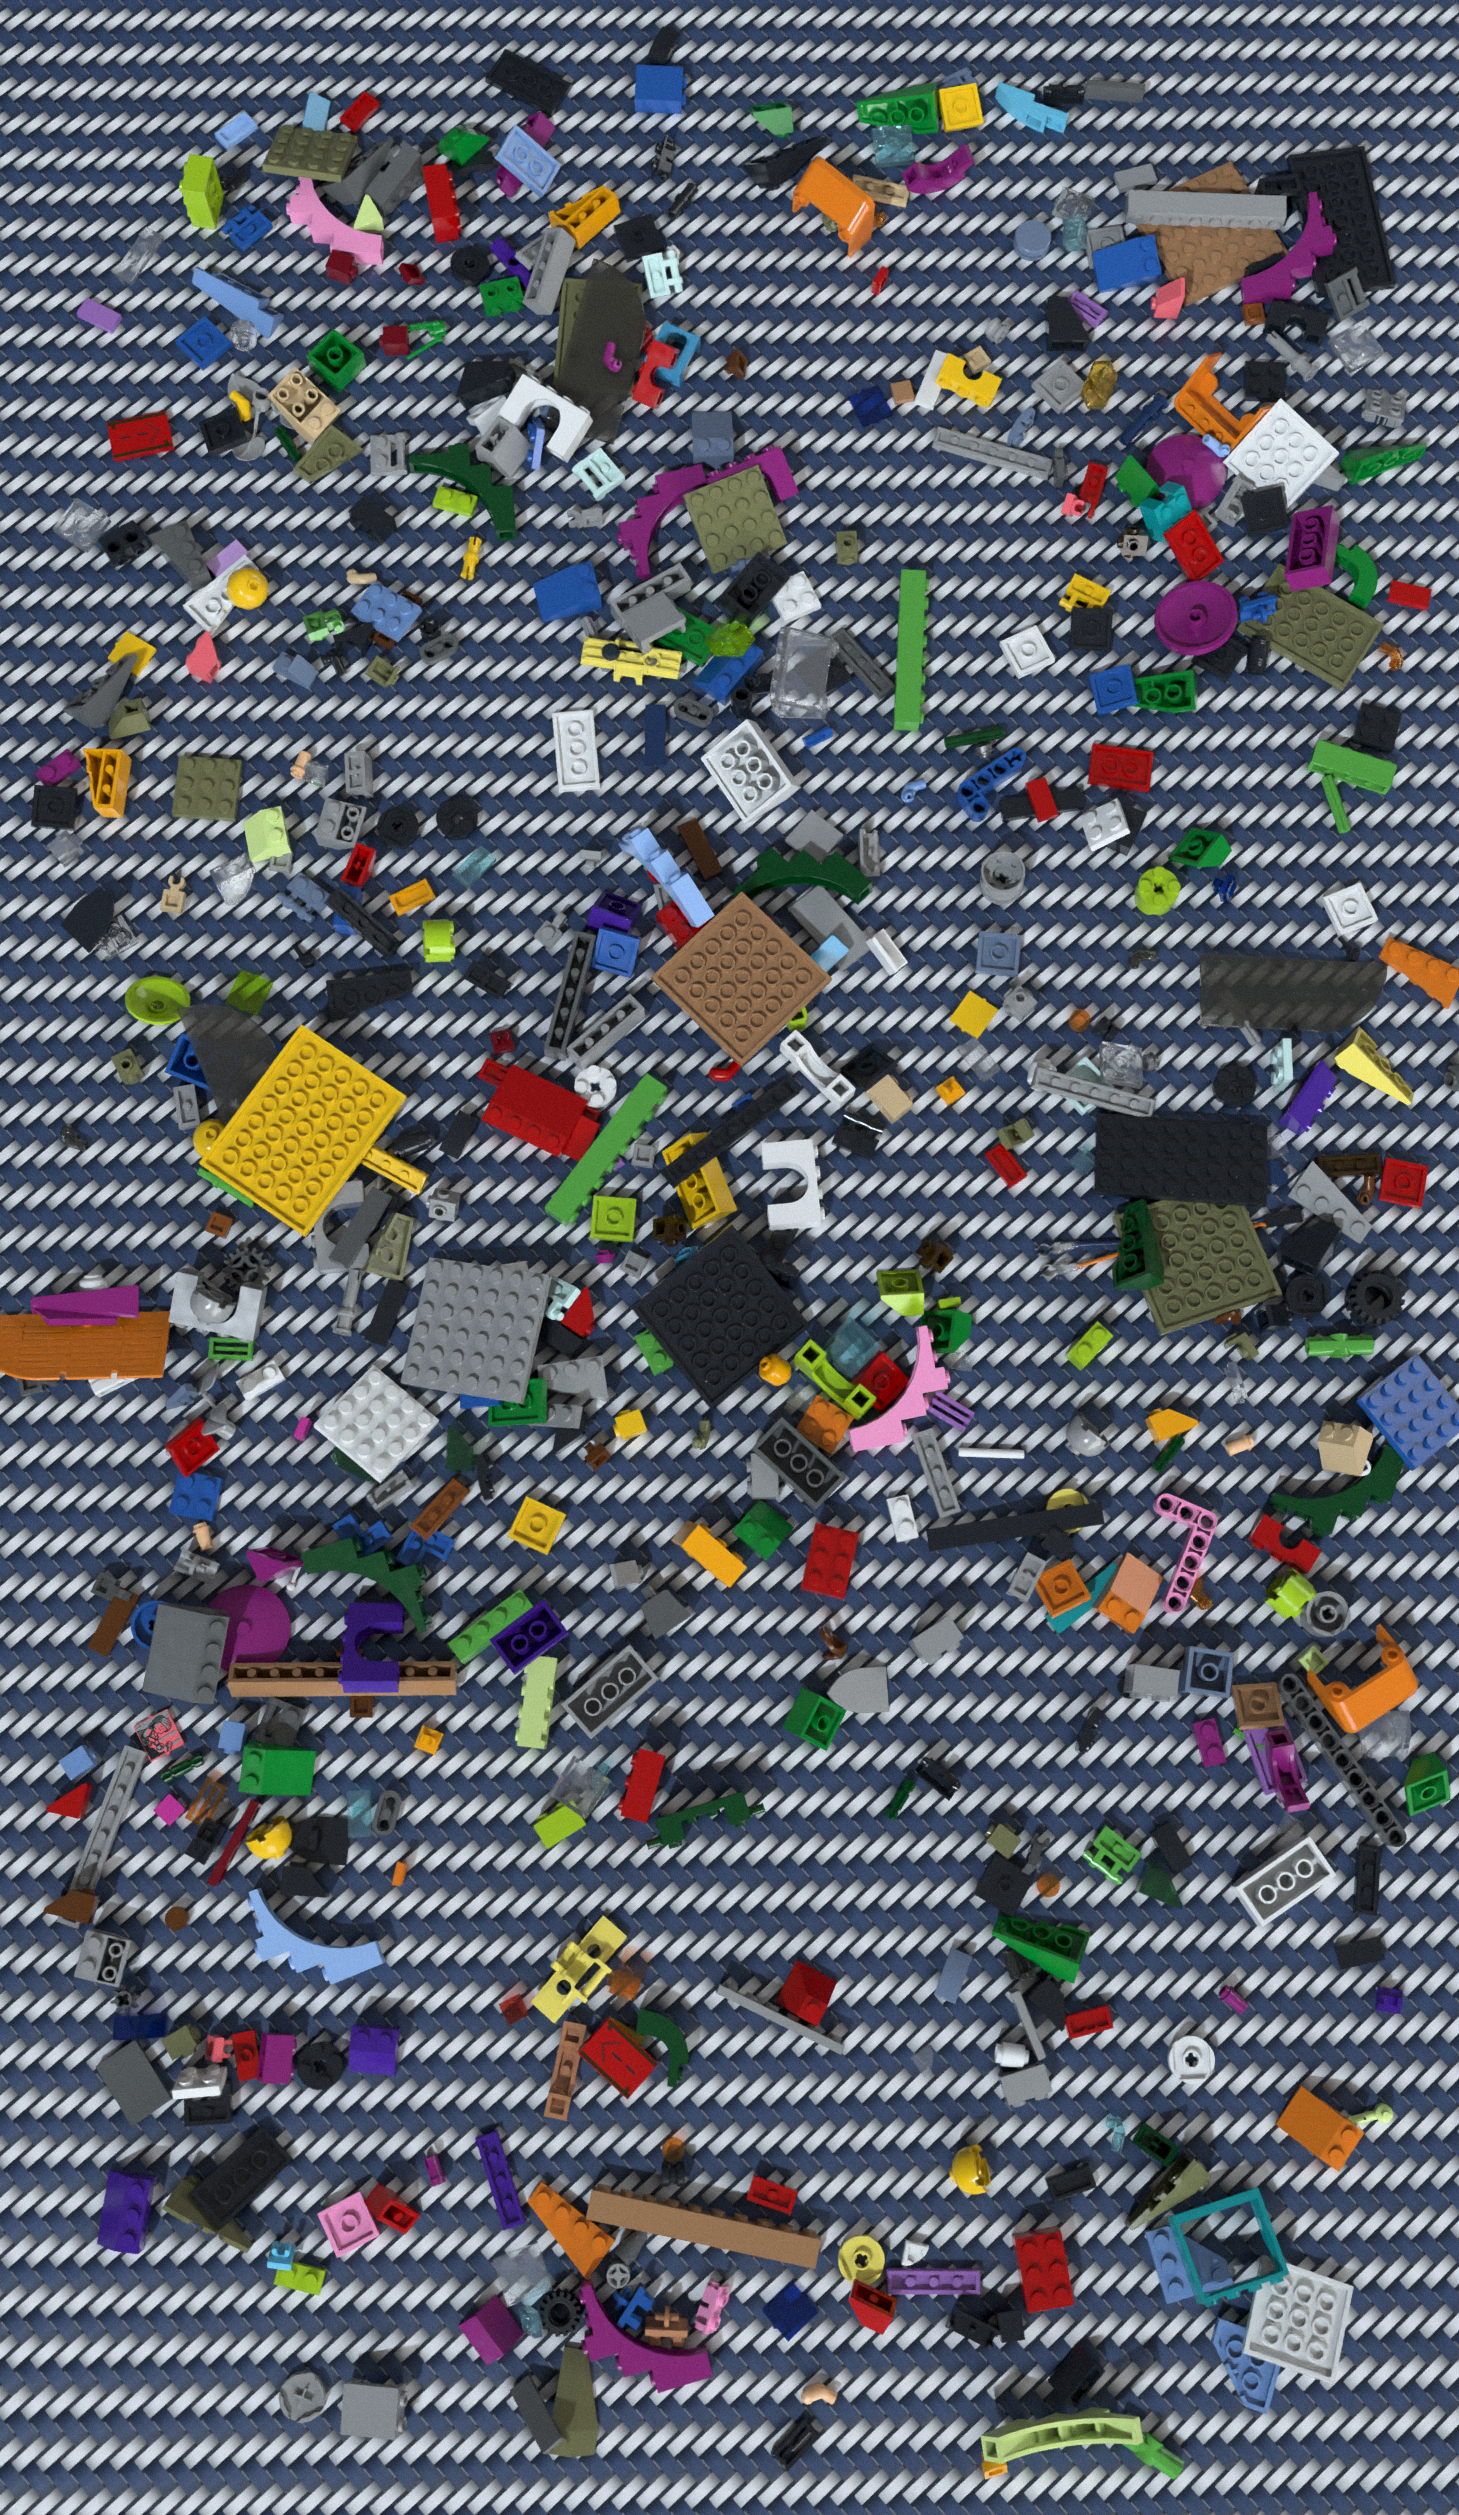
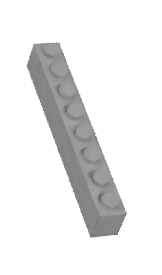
(1205, 209)

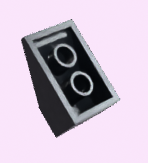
(752, 590)

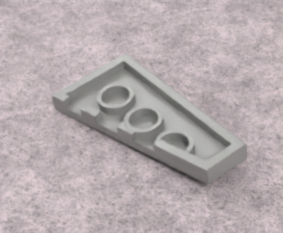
(1327, 1202)

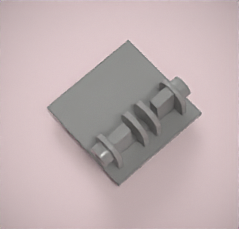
(1384, 406)

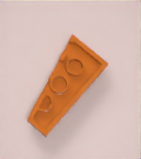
(1431, 974)
(580, 2238)

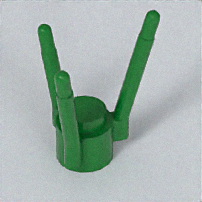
(435, 329)

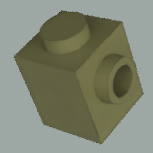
(846, 547)
(128, 1067)
(1002, 1838)
(182, 2041)

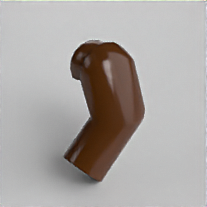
(1367, 1191)

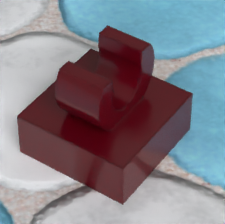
(502, 1042)

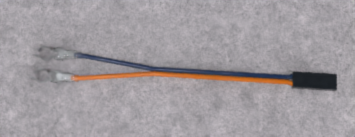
(1270, 1221)

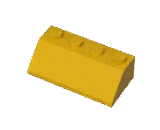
(704, 1193)

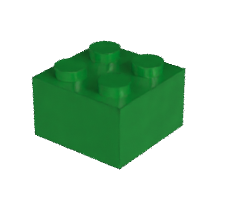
(336, 360)

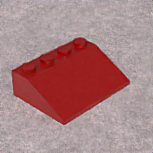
(535, 1110)

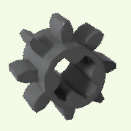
(118, 2001)

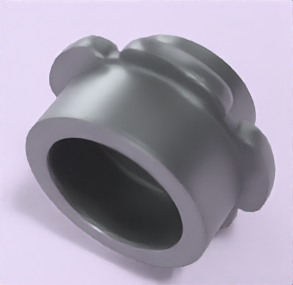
(983, 749)
(1150, 1062)

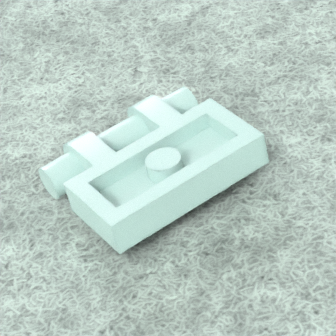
(656, 275)
(562, 1295)

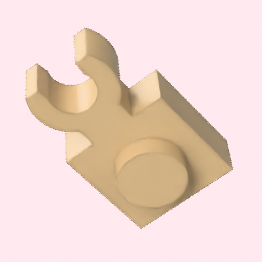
(173, 899)

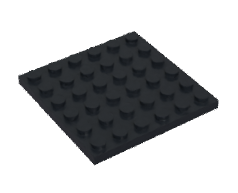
(720, 1316)

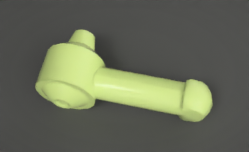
(1381, 2112)

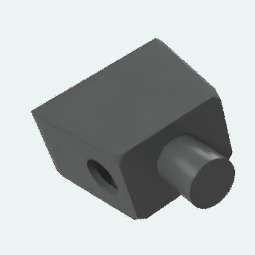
(662, 1611)

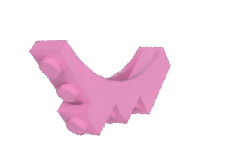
(326, 229)
(925, 1378)

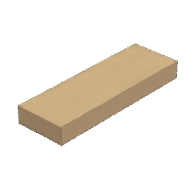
(882, 190)

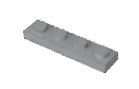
(935, 1473)

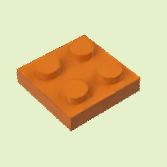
(824, 1424)
(1061, 1589)

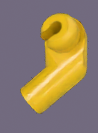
(243, 405)

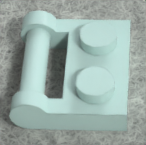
(603, 469)

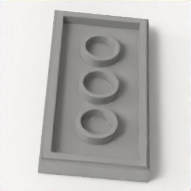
(823, 917)

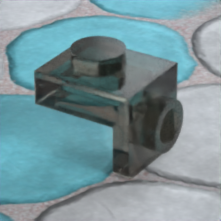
(1019, 1966)

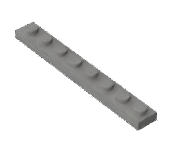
(107, 1823)

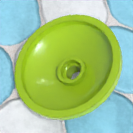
(156, 1000)

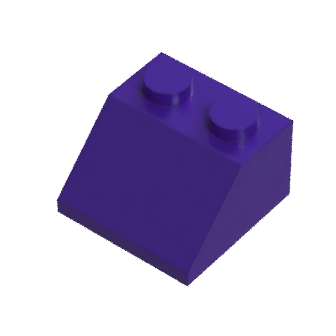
(614, 913)
(374, 2049)

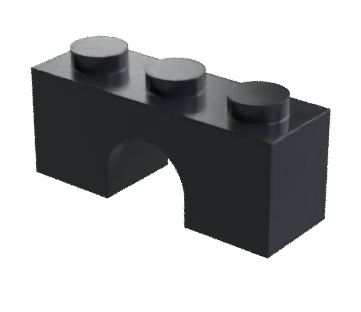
(1310, 322)

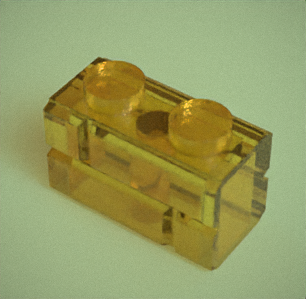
(1099, 385)

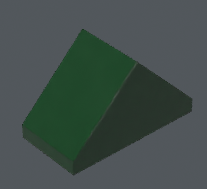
(1155, 2144)

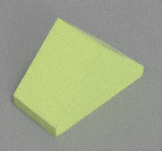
(368, 218)

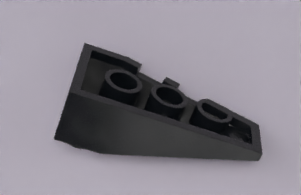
(776, 169)

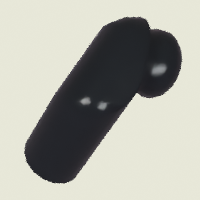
(233, 184)

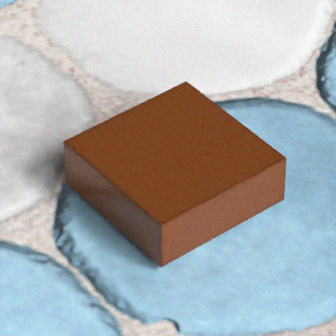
(1253, 314)
(219, 1225)

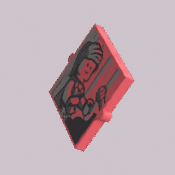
(159, 1735)

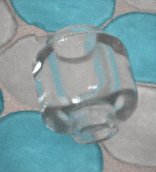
(243, 335)

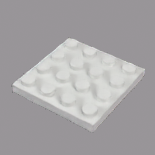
(1282, 453)
(376, 1423)
(1299, 2322)

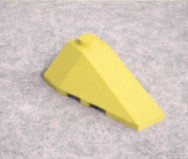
(1361, 1060)

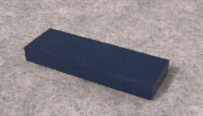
(655, 734)

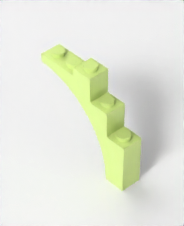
(1060, 2430)

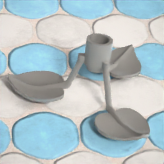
(259, 399)
(217, 1422)

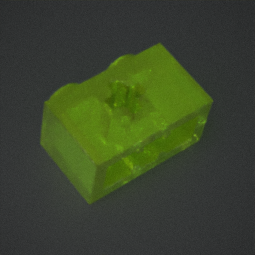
(730, 640)

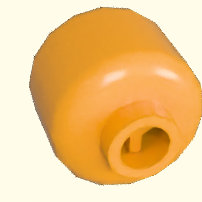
(774, 1370)

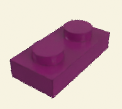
(58, 769)
(1208, 1742)

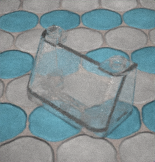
(801, 674)

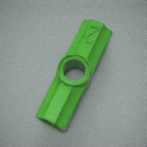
(1339, 1345)
(1154, 2453)

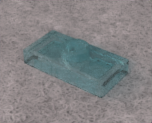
(474, 867)
(359, 1813)
(530, 2321)

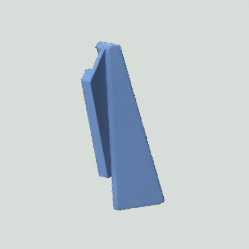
(239, 300)

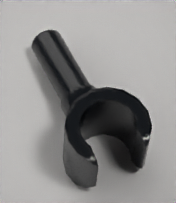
(1353, 953)
(306, 961)

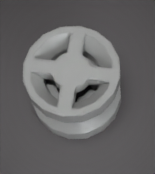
(996, 330)
(618, 2279)

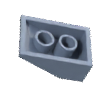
(712, 439)

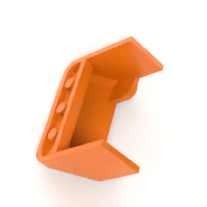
(838, 200)
(1207, 413)
(1375, 1696)

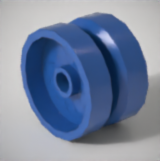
(143, 1623)

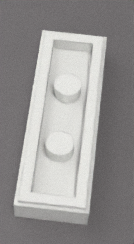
(930, 391)

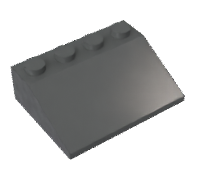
(186, 1652)

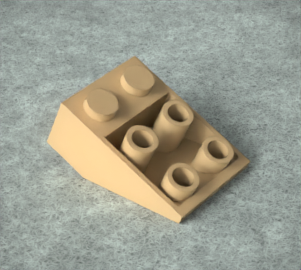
(304, 405)

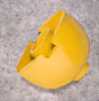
(247, 588)
(206, 1134)
(270, 1839)
(970, 2171)

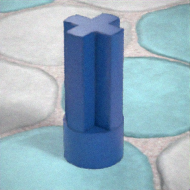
(817, 737)

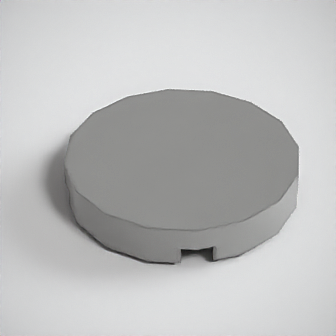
(302, 2396)

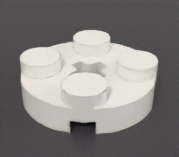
(592, 1076)
(1199, 2048)

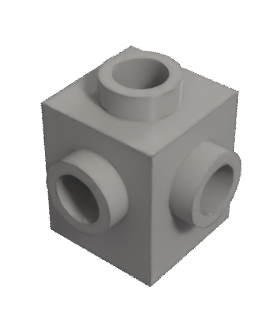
(1019, 1003)
(443, 1204)

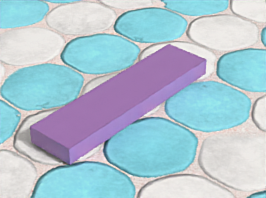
(933, 2281)

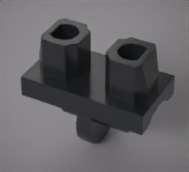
(205, 1840)

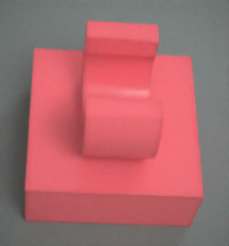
(1070, 504)
(214, 2048)

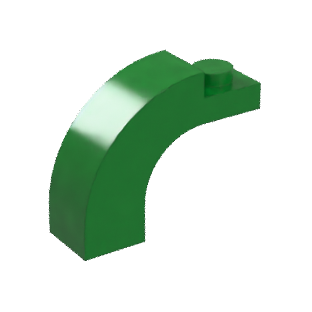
(1363, 574)

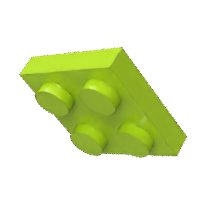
(613, 1218)

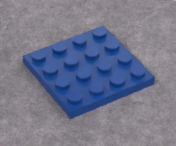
(1412, 1411)

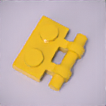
(1086, 592)

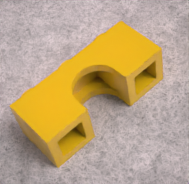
(979, 391)

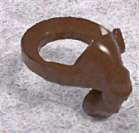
(1232, 1316)
(834, 1645)

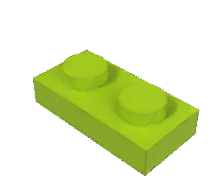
(455, 501)
(301, 2278)

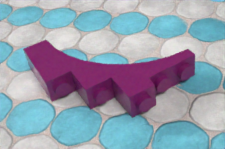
(1279, 280)
(651, 510)
(669, 2366)

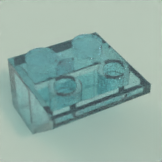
(850, 1349)

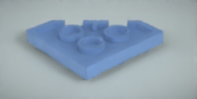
(1175, 2285)
(1250, 2376)

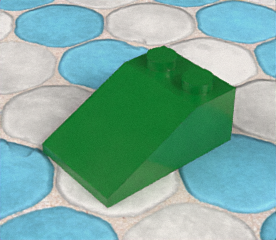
(276, 1769)

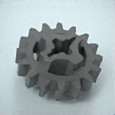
(246, 1260)

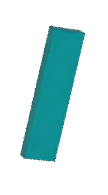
(1094, 1587)

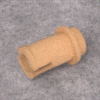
(298, 769)
(1239, 1445)
(203, 1536)

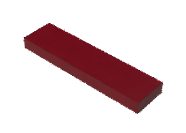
(234, 1842)

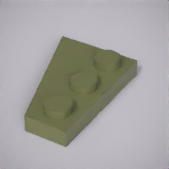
(326, 454)
(391, 1248)

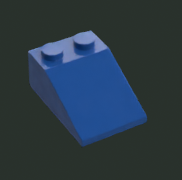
(1127, 264)
(568, 592)

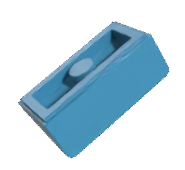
(316, 112)
(830, 953)

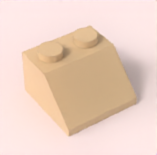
(1344, 1447)

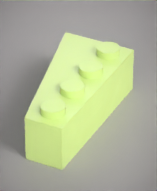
(537, 1703)

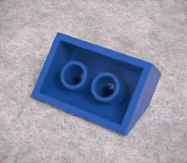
(726, 673)
(184, 1063)

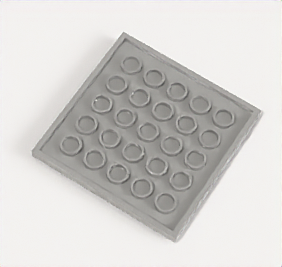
(476, 1330)

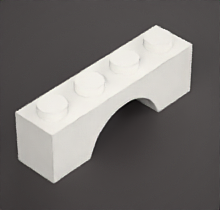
(803, 1056)

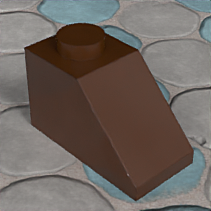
(76, 1905)

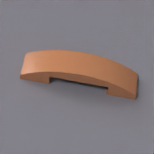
(565, 2071)

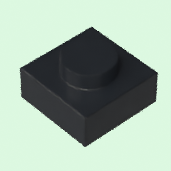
(396, 1204)

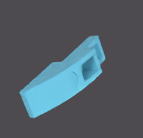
(1032, 114)

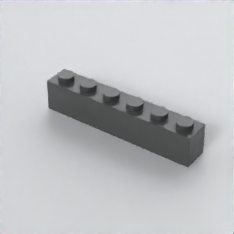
(570, 995)

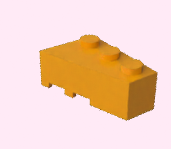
(587, 216)

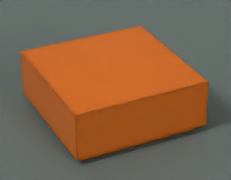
(400, 1872)

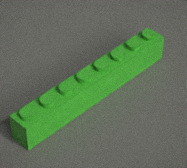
(910, 650)
(605, 1150)

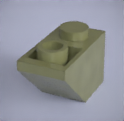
(129, 719)

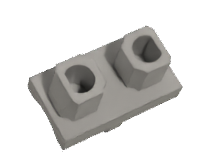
(197, 1566)

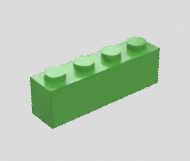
(1352, 766)
(478, 1635)

